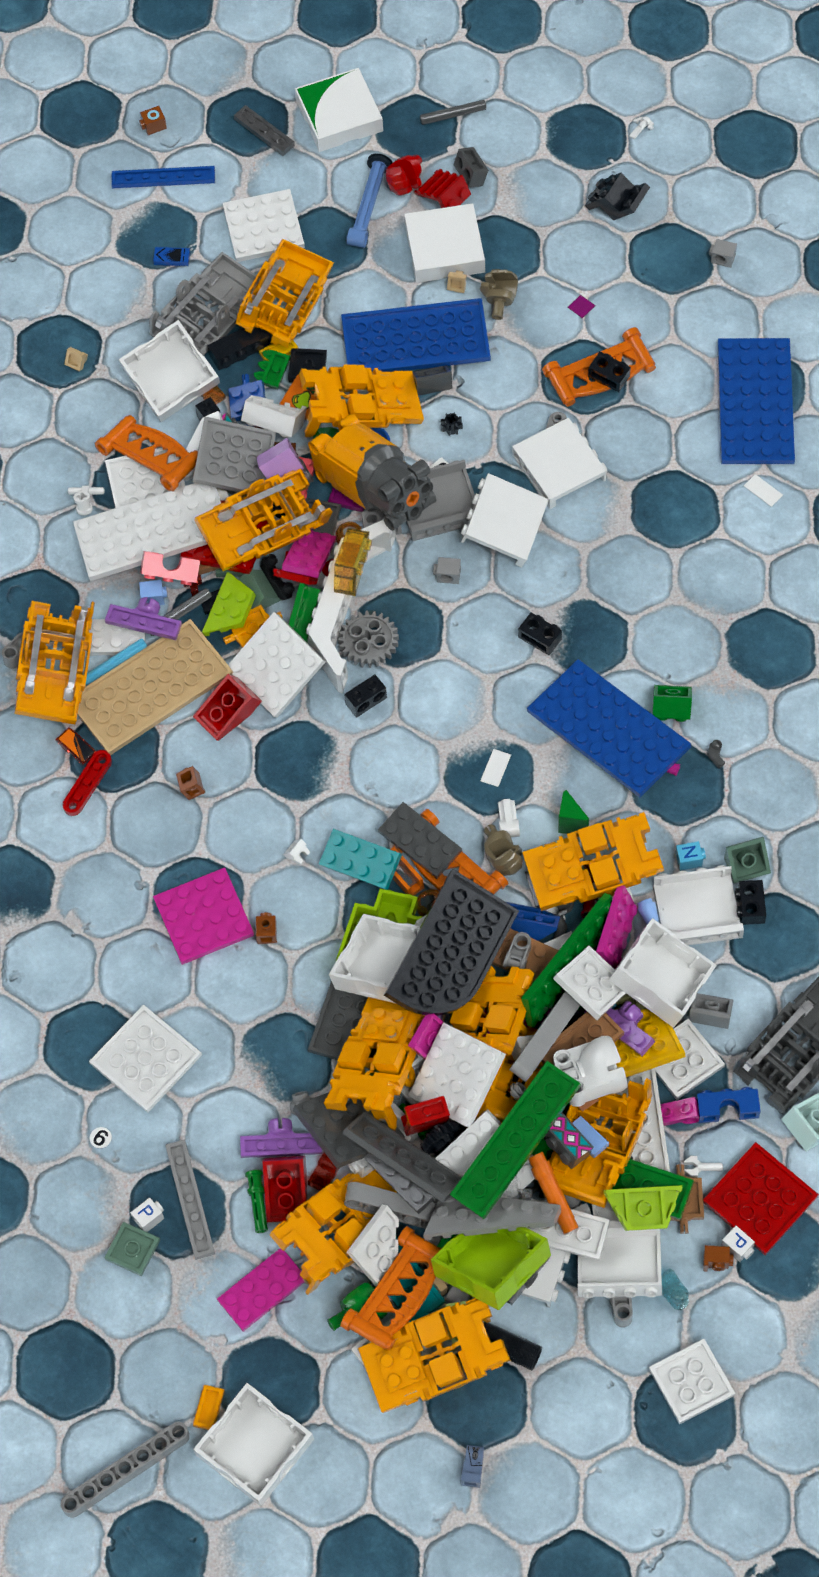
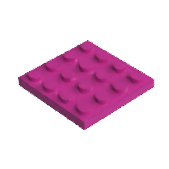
(203, 916)

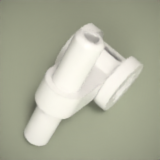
(82, 497)

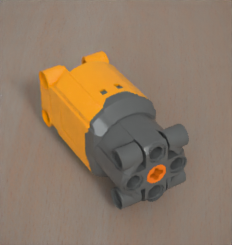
(372, 472)

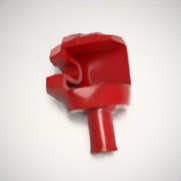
(404, 174)

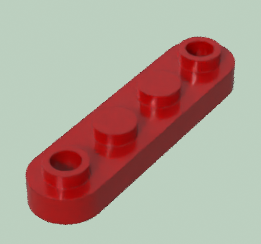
(87, 782)

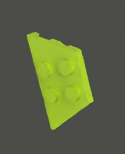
(230, 606)
(643, 1207)

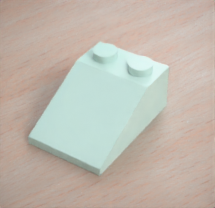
(804, 1122)

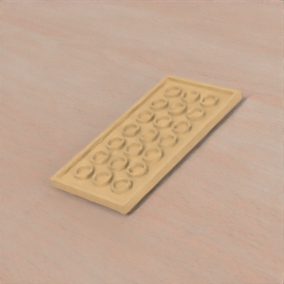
(150, 687)

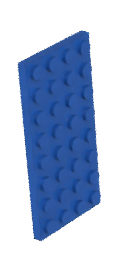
(417, 336)
(756, 401)
(609, 728)

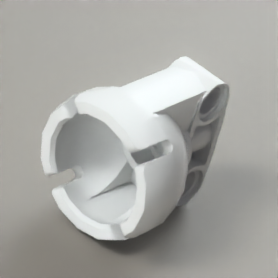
(594, 1068)

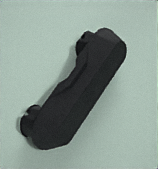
(282, 589)

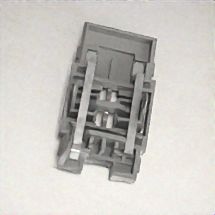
(221, 282)

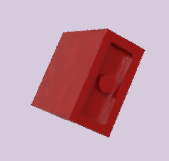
(425, 1115)

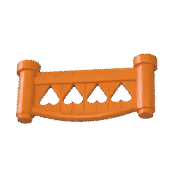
(563, 377)
(171, 473)
(466, 867)
(367, 1322)

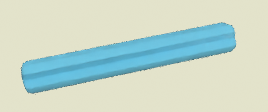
(115, 661)

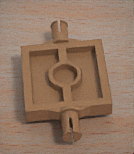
(694, 1208)

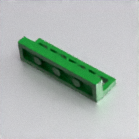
(303, 608)

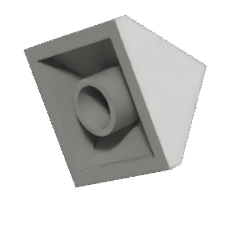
(711, 1011)

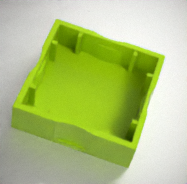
(492, 1263)

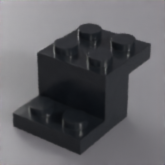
(617, 196)

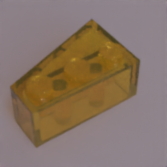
(351, 561)

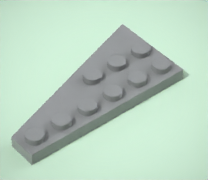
(507, 1213)

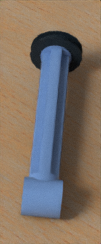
(358, 234)

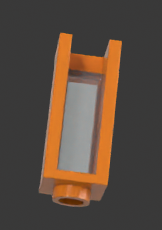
(407, 877)

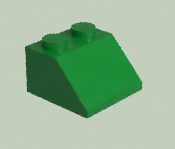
(672, 702)

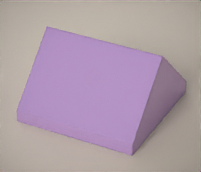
(279, 460)

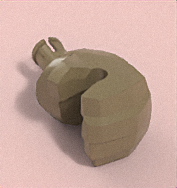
(499, 290)
(501, 851)

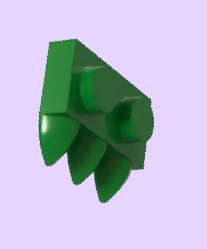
(274, 368)

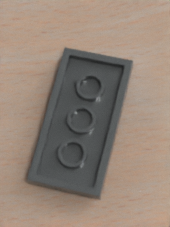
(420, 840)

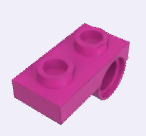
(680, 1111)

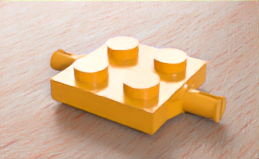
(254, 621)

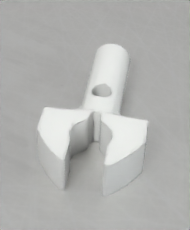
(692, 1160)

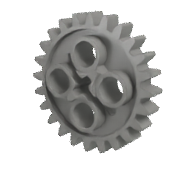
(373, 652)

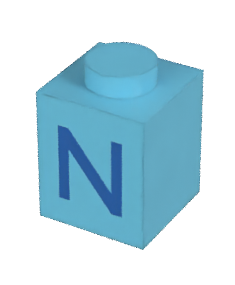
(690, 855)

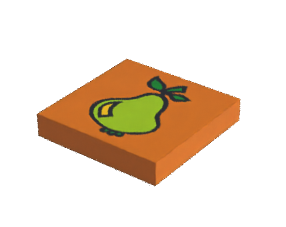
(298, 397)

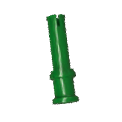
(256, 1192)

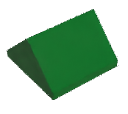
(571, 815)

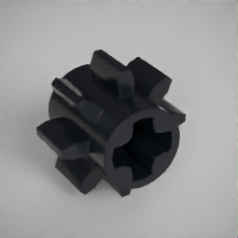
(451, 423)

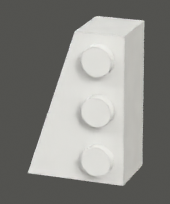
(272, 416)

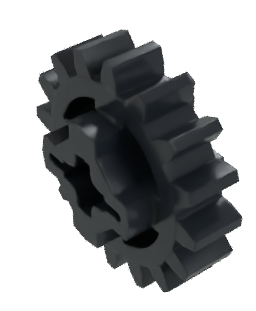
(440, 1137)

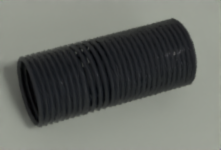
(522, 1350)

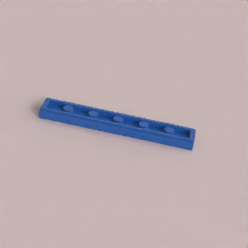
(163, 177)

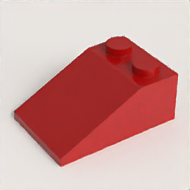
(227, 707)
(284, 1186)

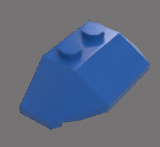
(534, 921)

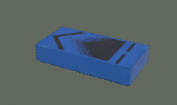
(171, 256)

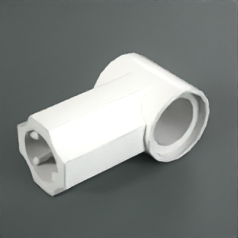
(508, 820)

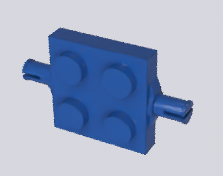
(240, 393)

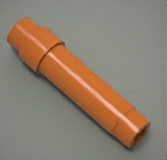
(543, 1172)

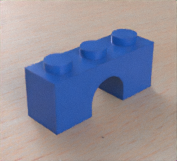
(743, 1100)

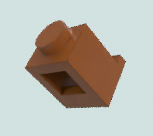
(190, 783)
(267, 934)
(717, 1258)

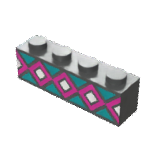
(568, 1142)

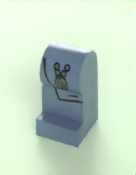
(473, 1466)

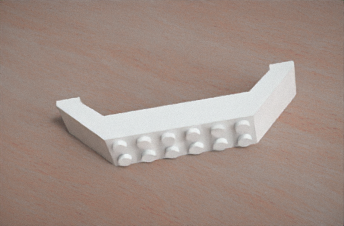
(334, 606)

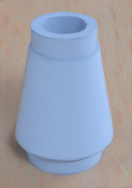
(648, 910)

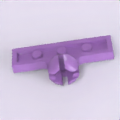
(144, 619)
(627, 1018)
(279, 1142)

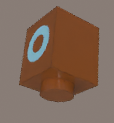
(152, 120)

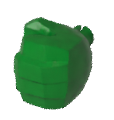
(354, 1300)

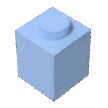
(154, 590)

